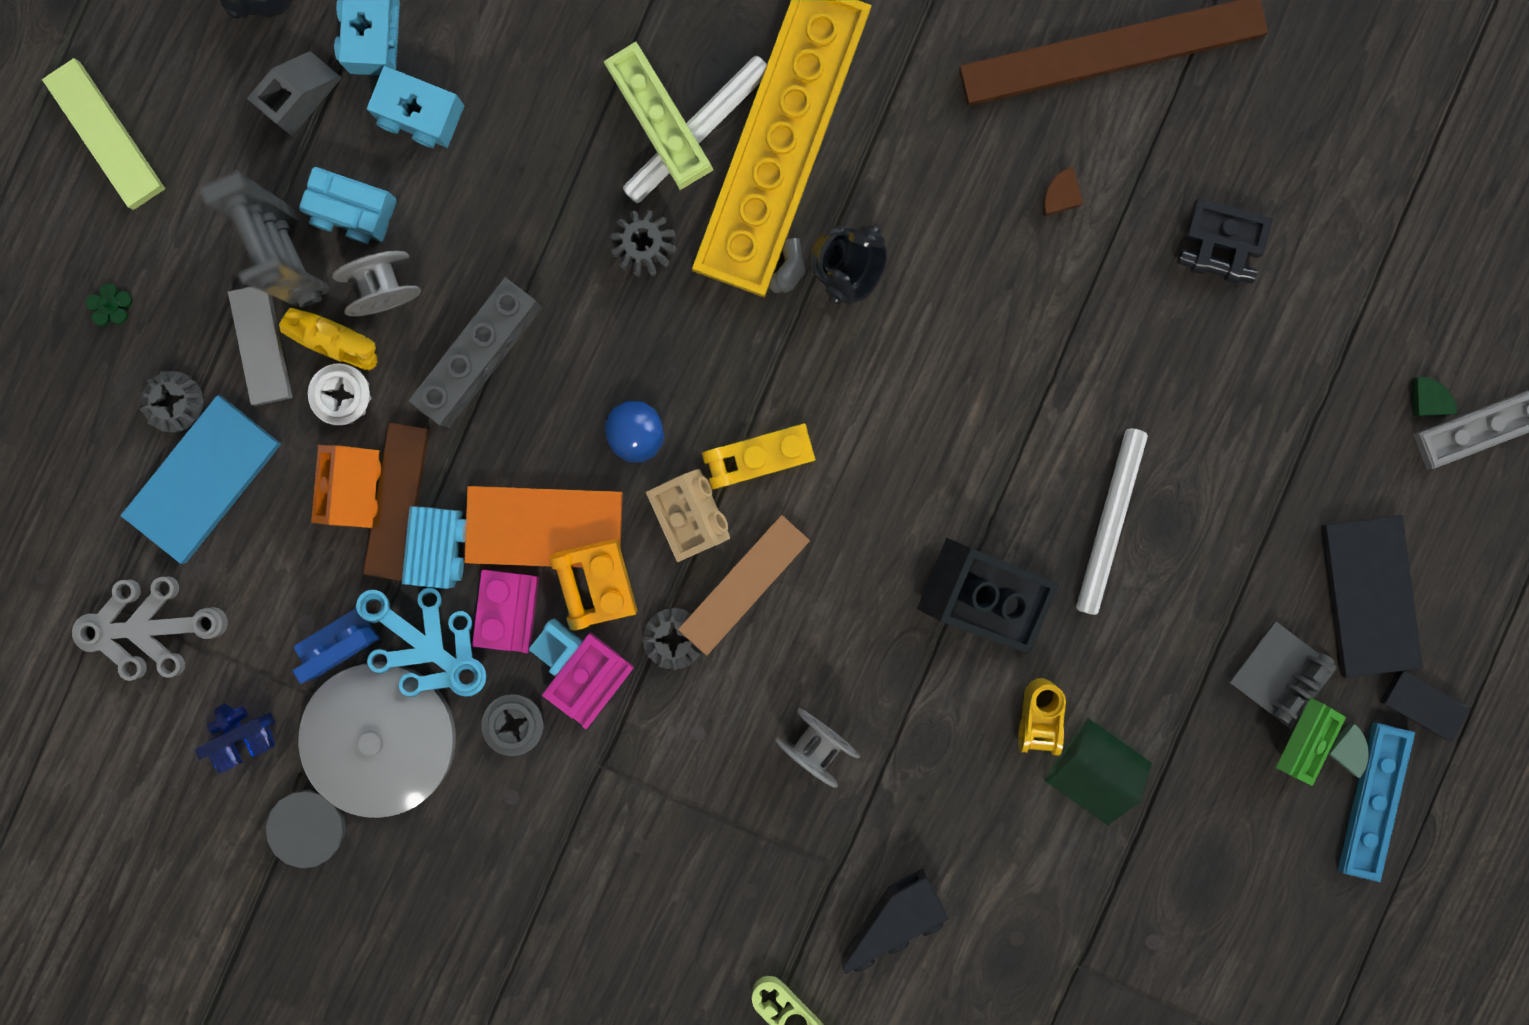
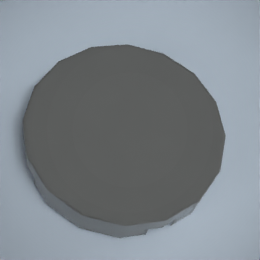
(305, 829)

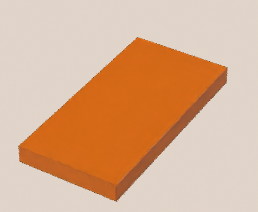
(532, 524)

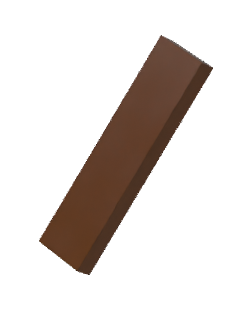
(396, 491)

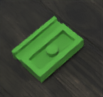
(1311, 741)

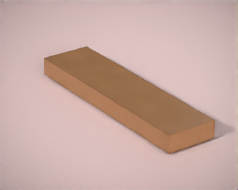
(743, 585)

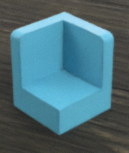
(555, 645)

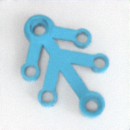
(426, 647)

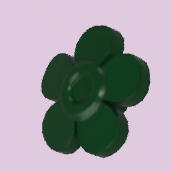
(109, 306)

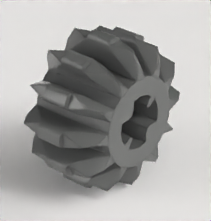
(634, 231)

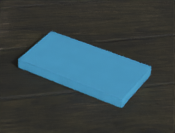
(201, 479)

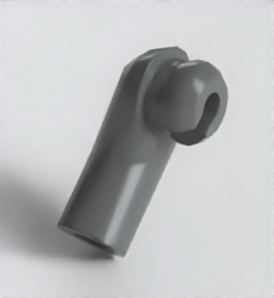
(792, 269)

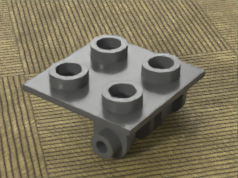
(1283, 674)

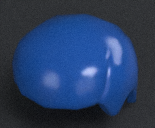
(634, 431)

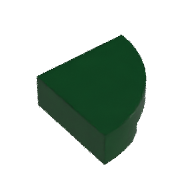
(1431, 398)

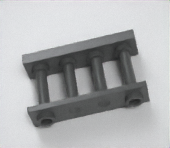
(264, 229)

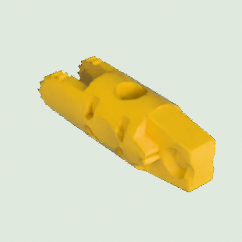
(329, 338)

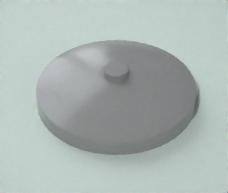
(372, 744)

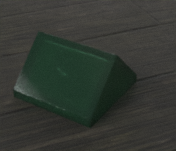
(1100, 773)

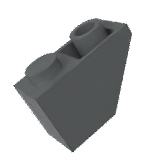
(294, 90)

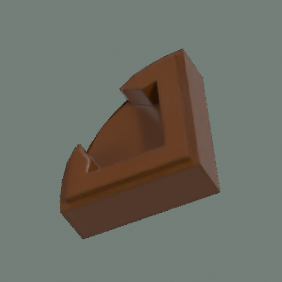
(1062, 193)

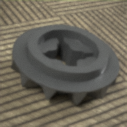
(185, 411)
(660, 652)
(506, 741)

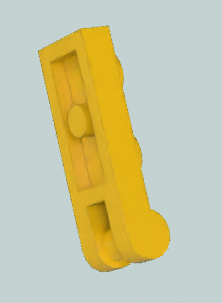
(760, 456)

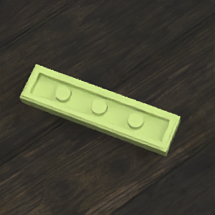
(658, 115)
(103, 134)

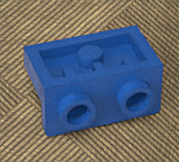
(333, 645)

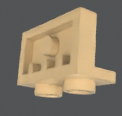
(688, 514)

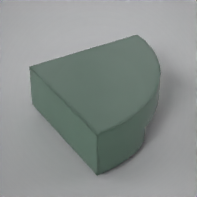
(1351, 750)

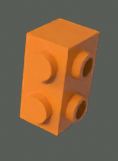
(345, 486)

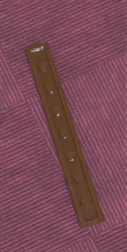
(1112, 51)

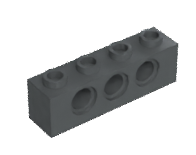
(476, 353)

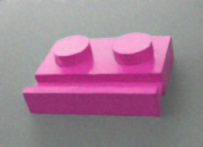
(505, 611)
(588, 680)

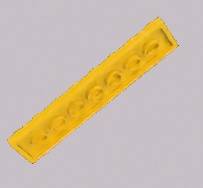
(780, 142)

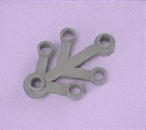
(141, 628)

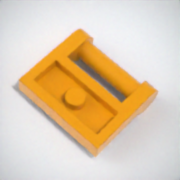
(606, 582)

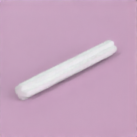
(700, 125)
(1111, 521)

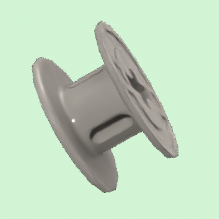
(376, 283)
(817, 748)

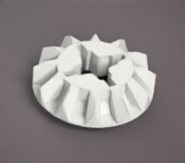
(329, 379)

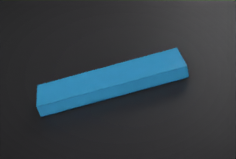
(1376, 802)

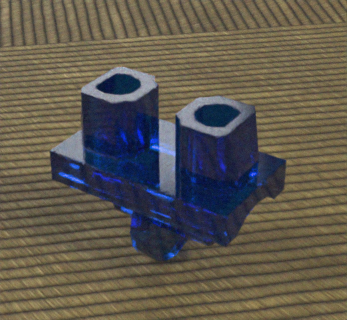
(222, 749)

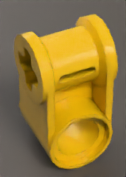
(1042, 726)

